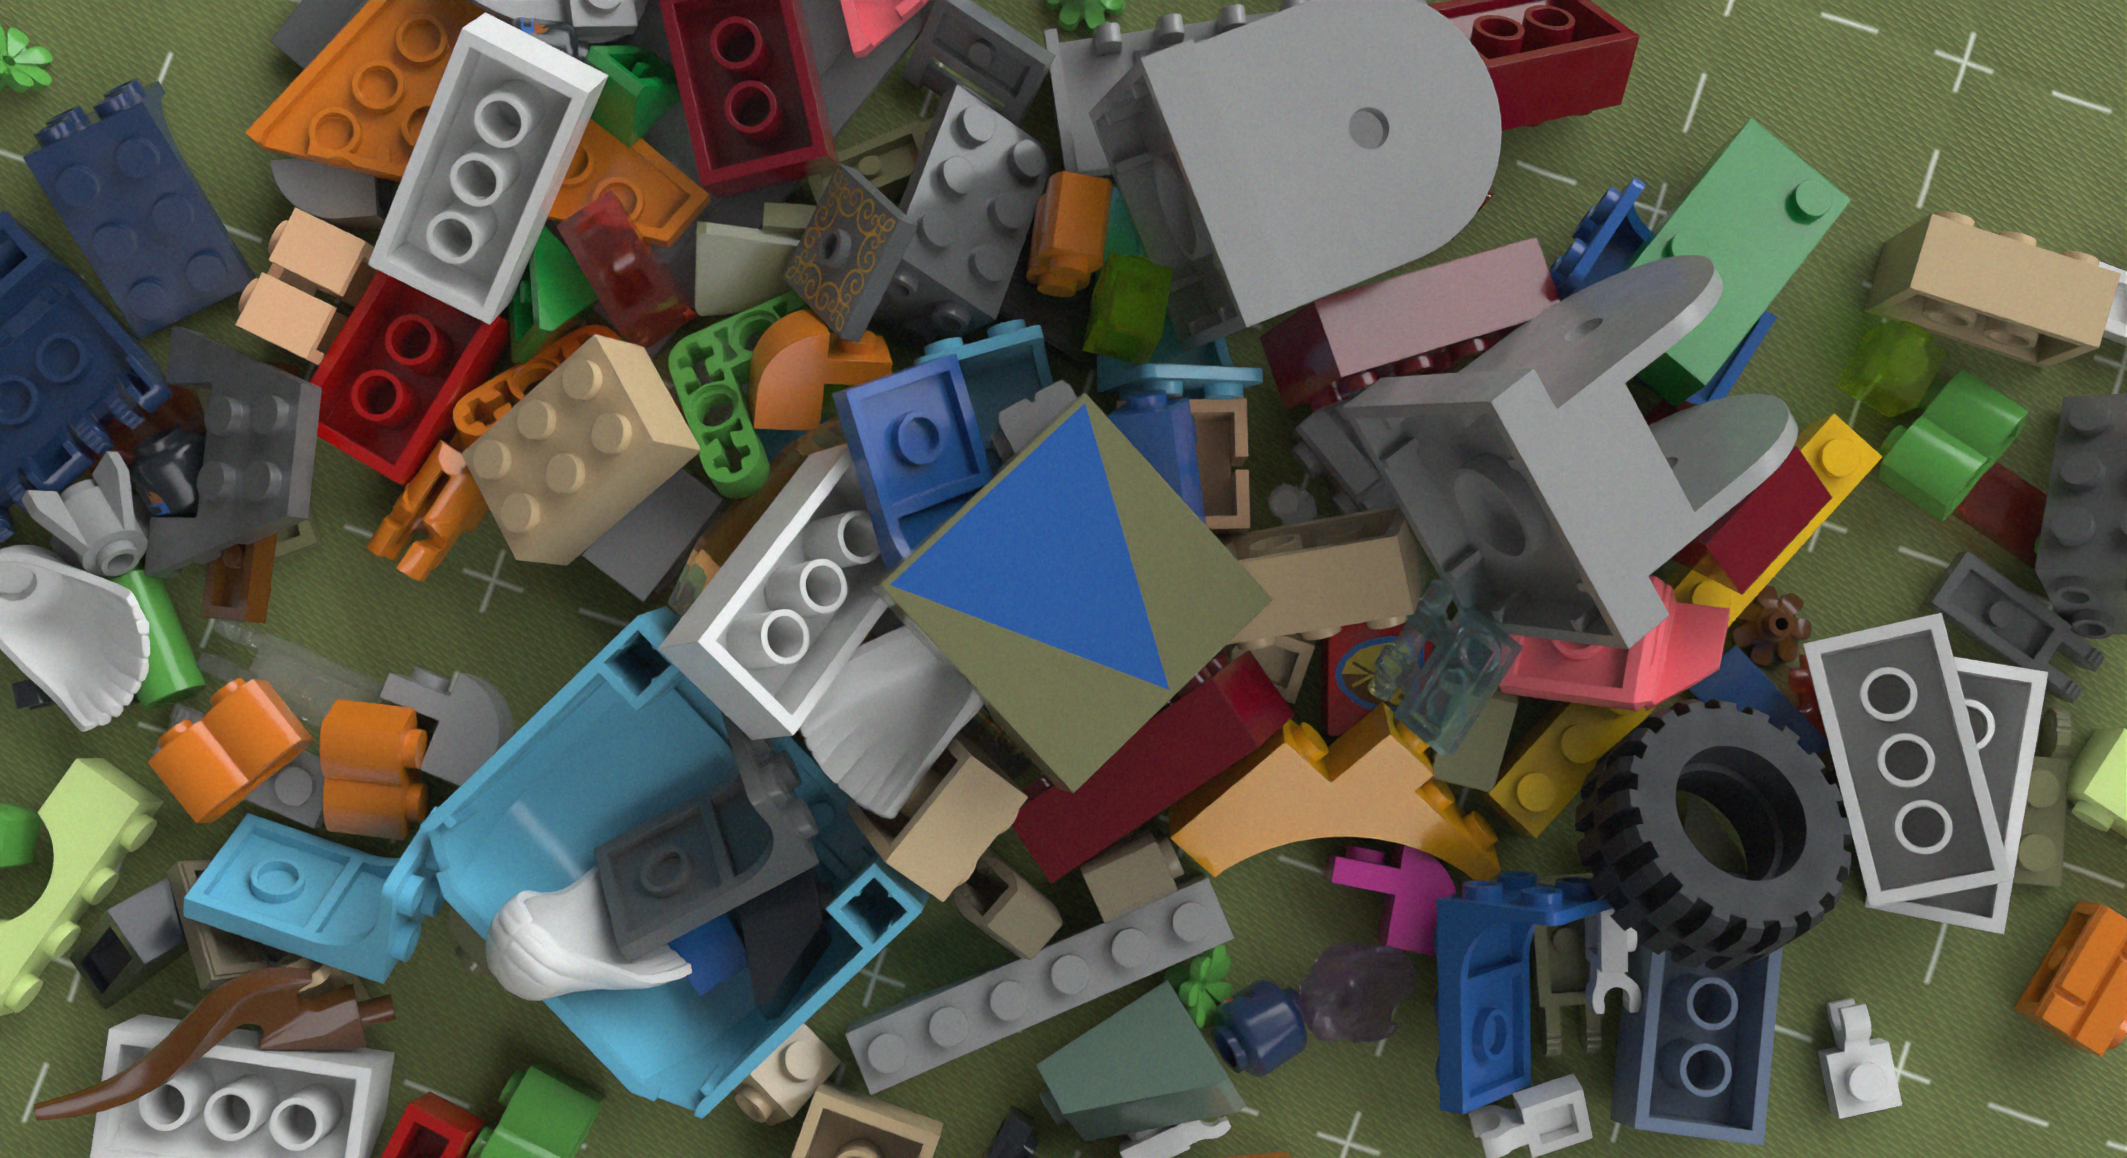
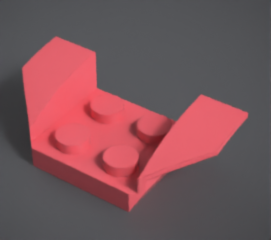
(1652, 671)

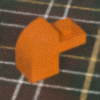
(795, 363)

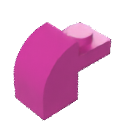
(1410, 888)

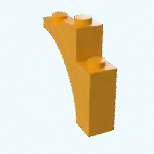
(1363, 786)

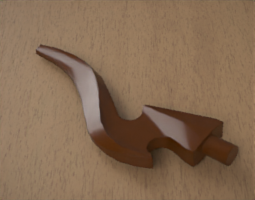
(258, 997)

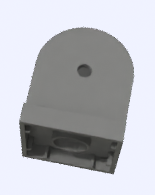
(1299, 155)
(1544, 478)

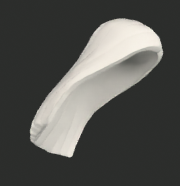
(72, 634)
(887, 720)
(568, 945)

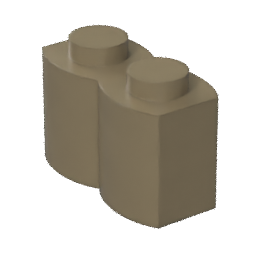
(1131, 874)
(1007, 906)

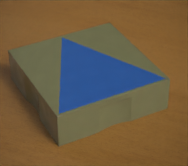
(1073, 594)

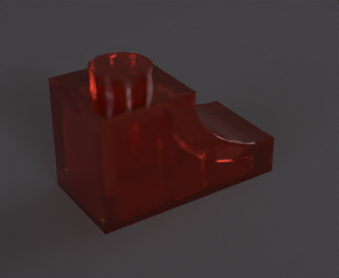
(626, 272)

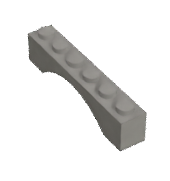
(1023, 992)

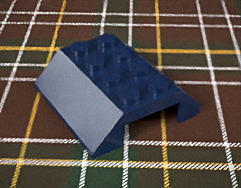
(61, 372)

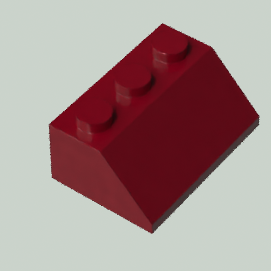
(1547, 55)

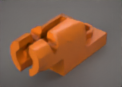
(436, 501)

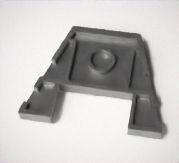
(254, 453)

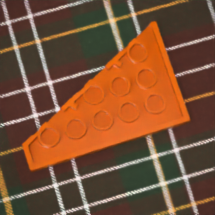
(373, 89)

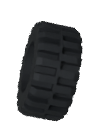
(1765, 791)

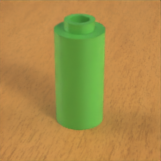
(172, 663)

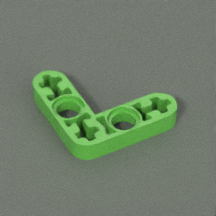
(728, 368)

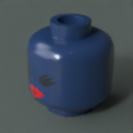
(1259, 1028)

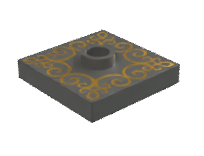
(849, 252)

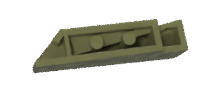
(745, 264)

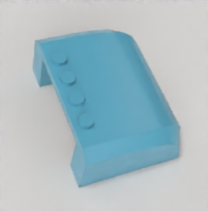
(595, 764)

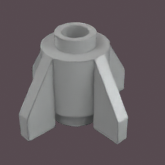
(95, 521)

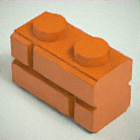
(2083, 981)

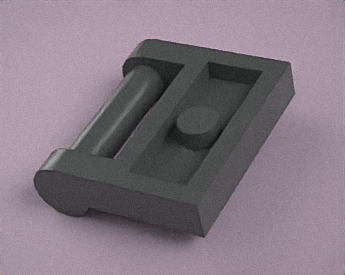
(983, 53)

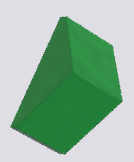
(636, 92)
(548, 300)

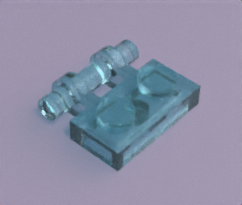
(1457, 677)

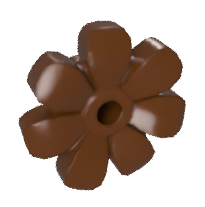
(1771, 627)

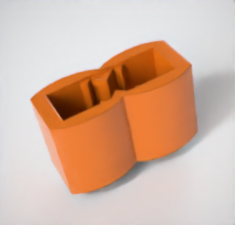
(1069, 233)
(230, 749)
(372, 769)

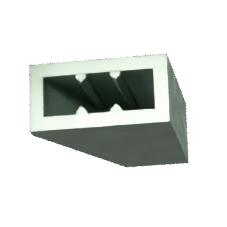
(1137, 1072)

